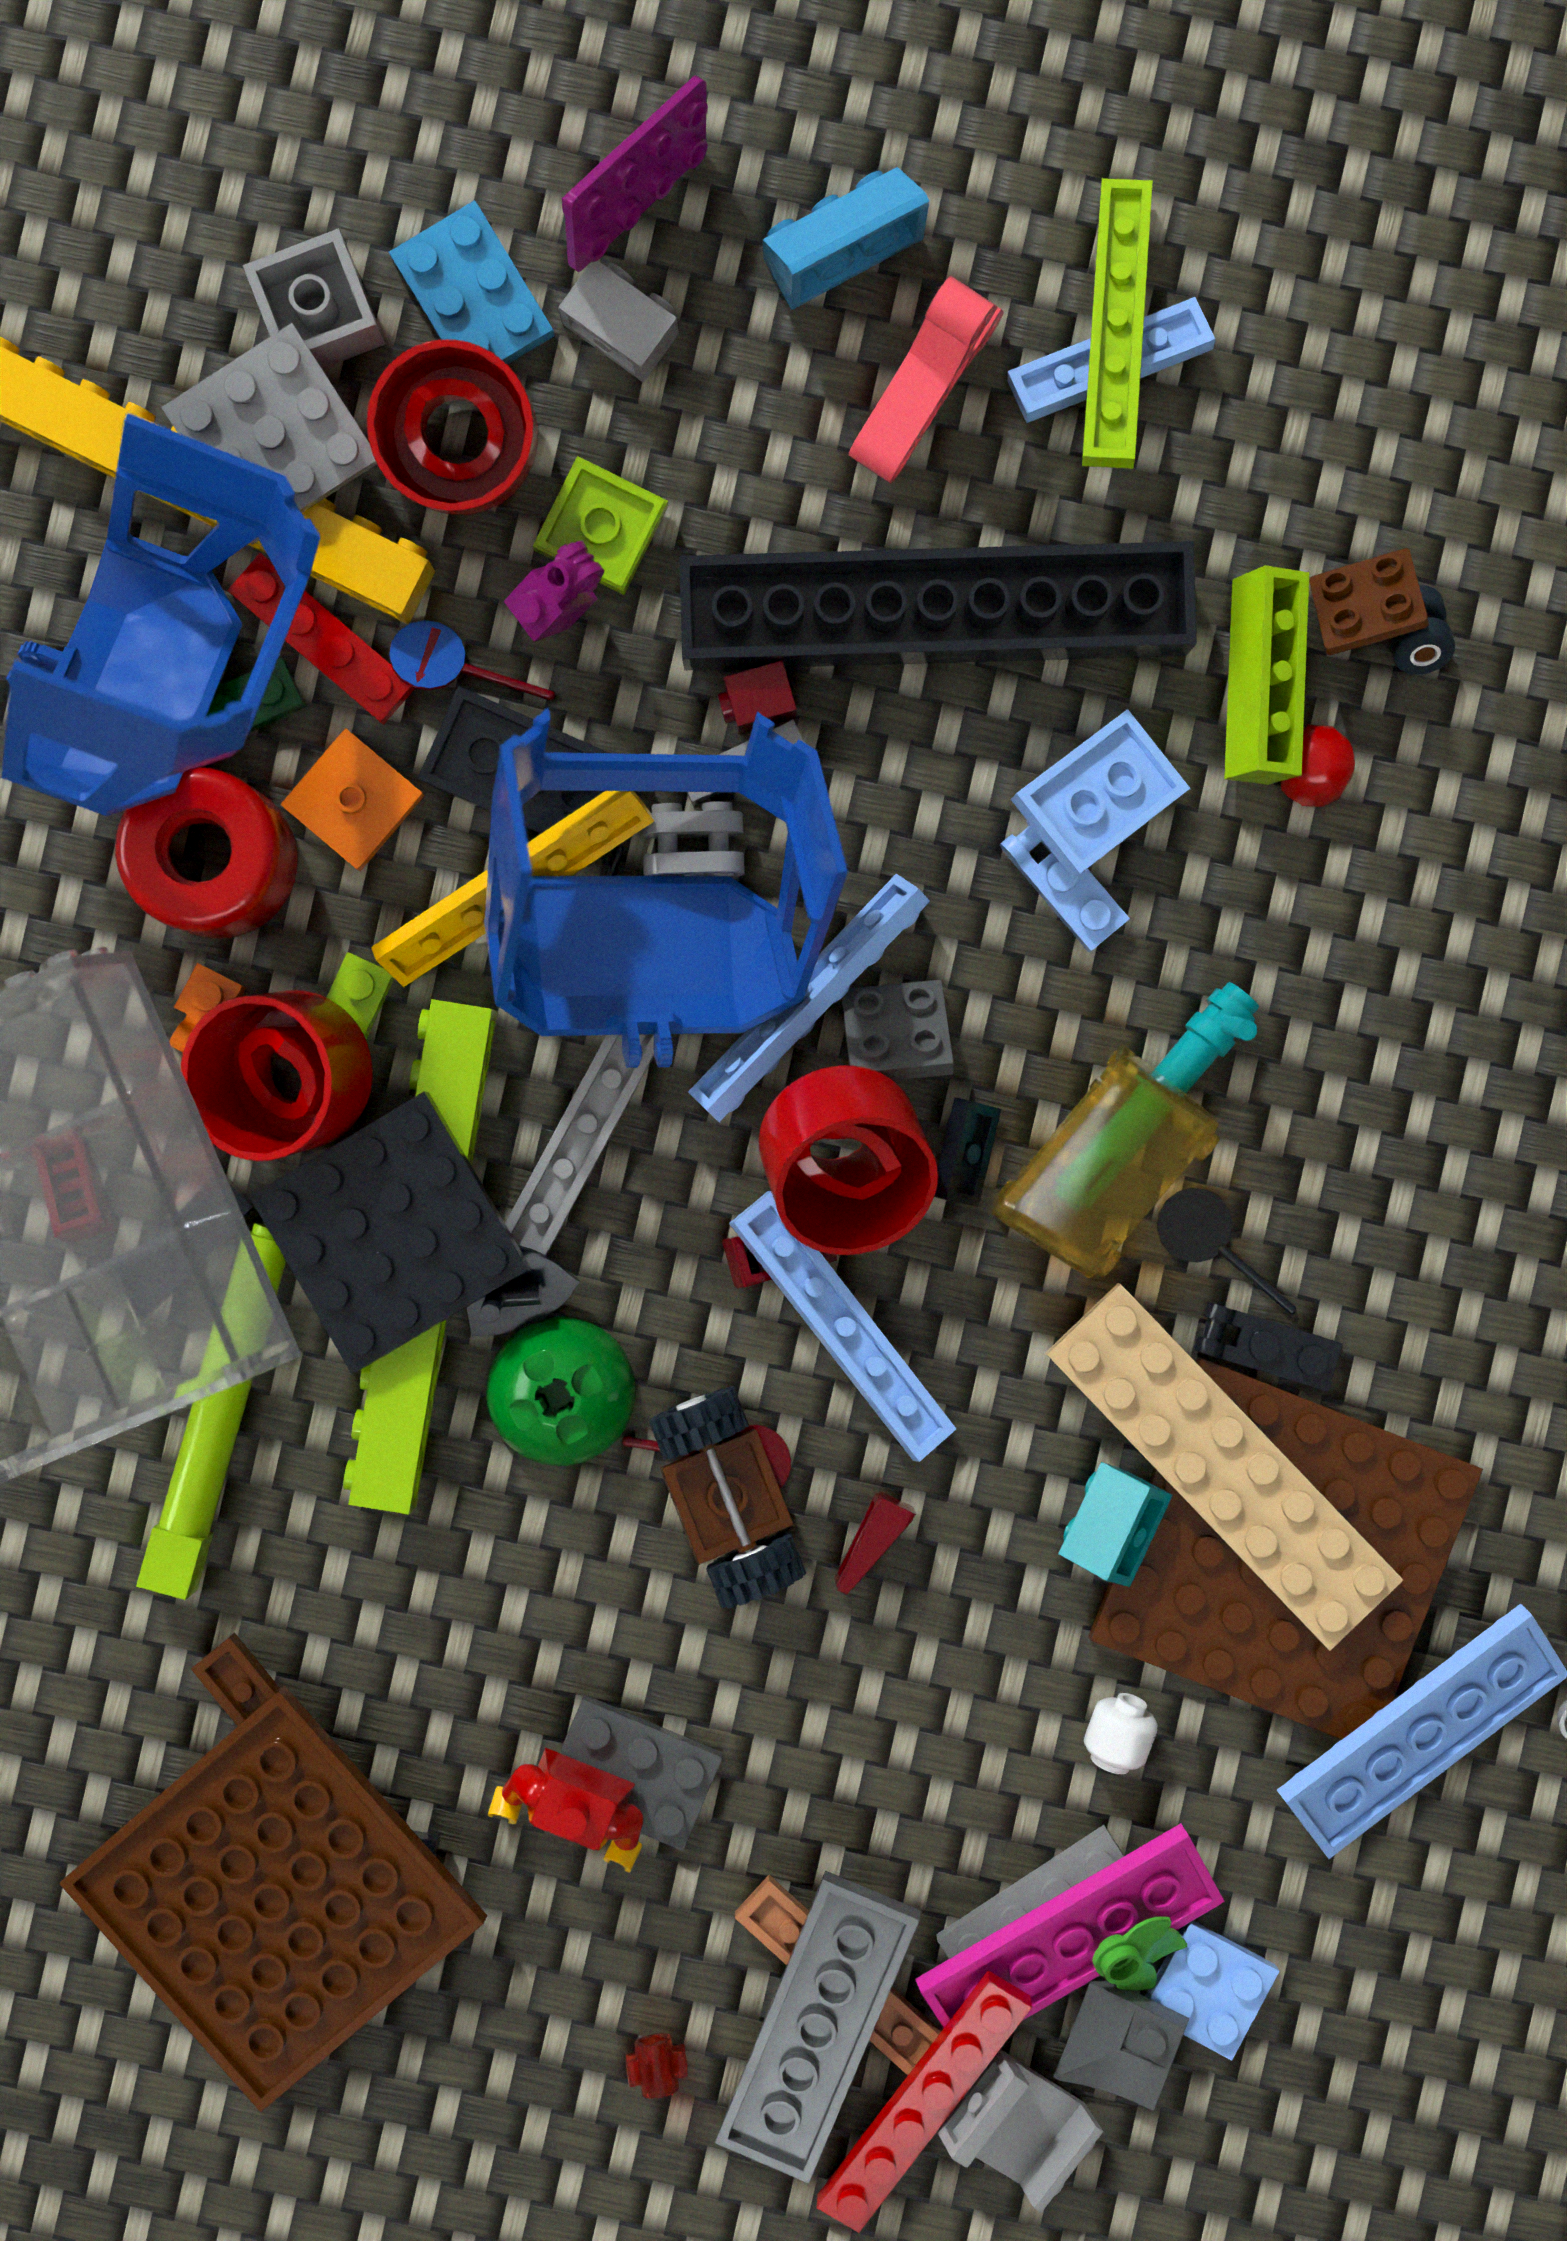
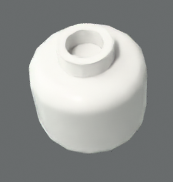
(1120, 1733)

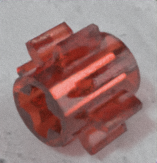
(656, 2065)

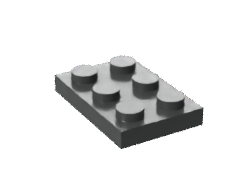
(667, 1768)

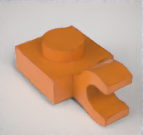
(201, 994)

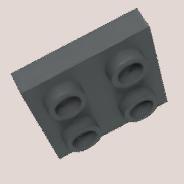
(899, 1029)

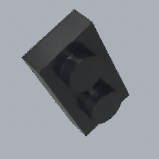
(966, 1151)

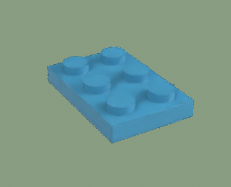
(471, 286)

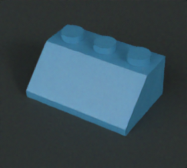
(845, 235)

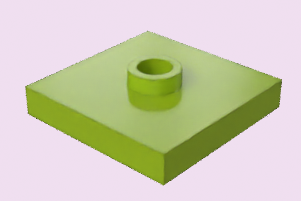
(608, 516)

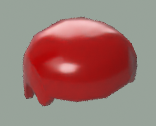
(1326, 767)

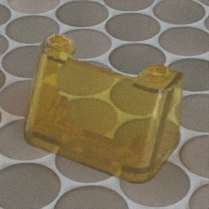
(1106, 1165)

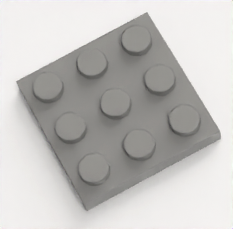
(279, 414)

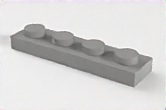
(1032, 1890)

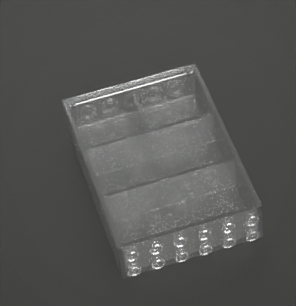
(116, 1222)

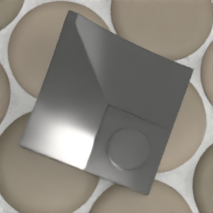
(1122, 2044)

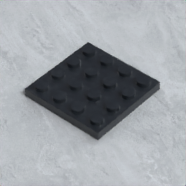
(390, 1232)

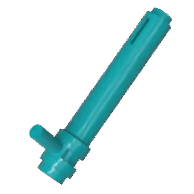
(1210, 1036)

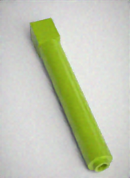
(183, 1534)

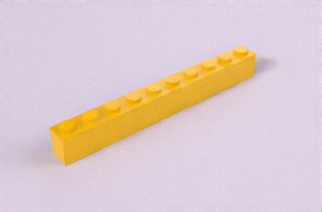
(90, 428)

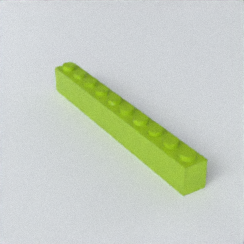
(404, 1382)

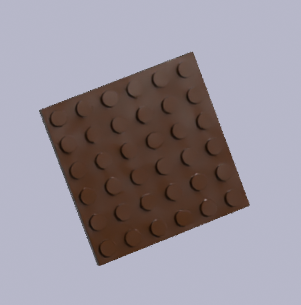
(1221, 1626)
(273, 1899)

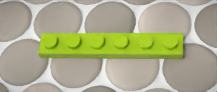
(1117, 324)

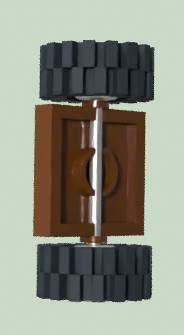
(727, 1497)

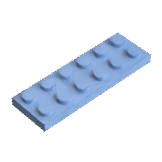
(1424, 1731)

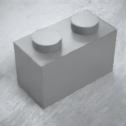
(620, 318)

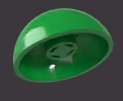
(568, 1364)

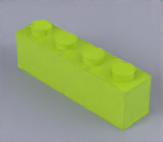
(1267, 675)

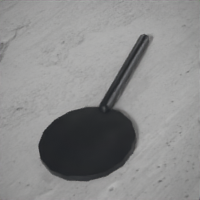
(1197, 1228)

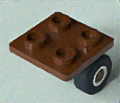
(1382, 602)

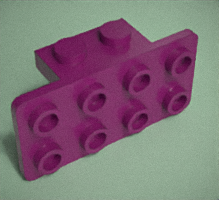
(636, 174)

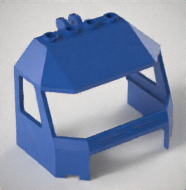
(134, 685)
(657, 948)

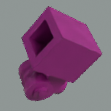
(557, 593)

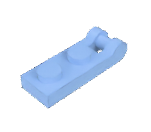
(1078, 902)

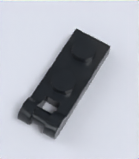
(1270, 1347)

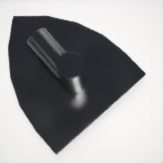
(524, 1299)

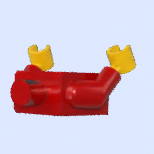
(575, 1805)

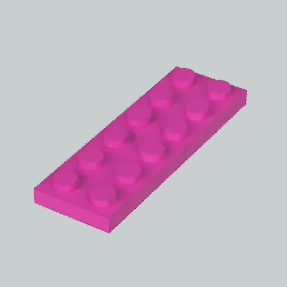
(1055, 1943)

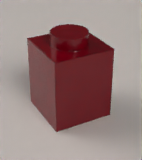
(760, 691)

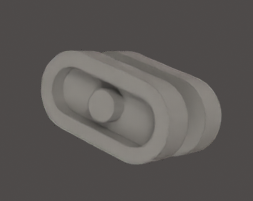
(715, 822)

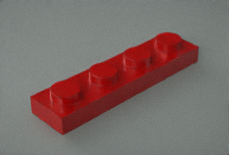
(324, 642)

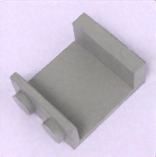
(1021, 2128)

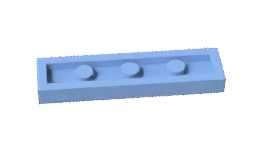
(1063, 376)

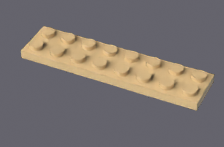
(1224, 1466)

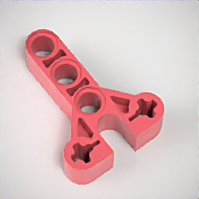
(947, 342)

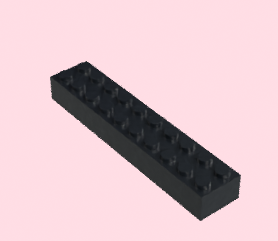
(938, 605)

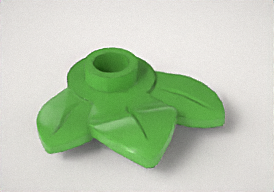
(1130, 1957)

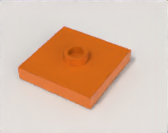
(352, 799)

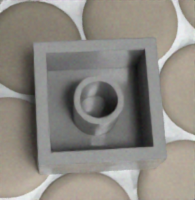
(318, 293)

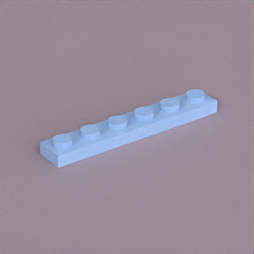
(836, 968)
(844, 1330)

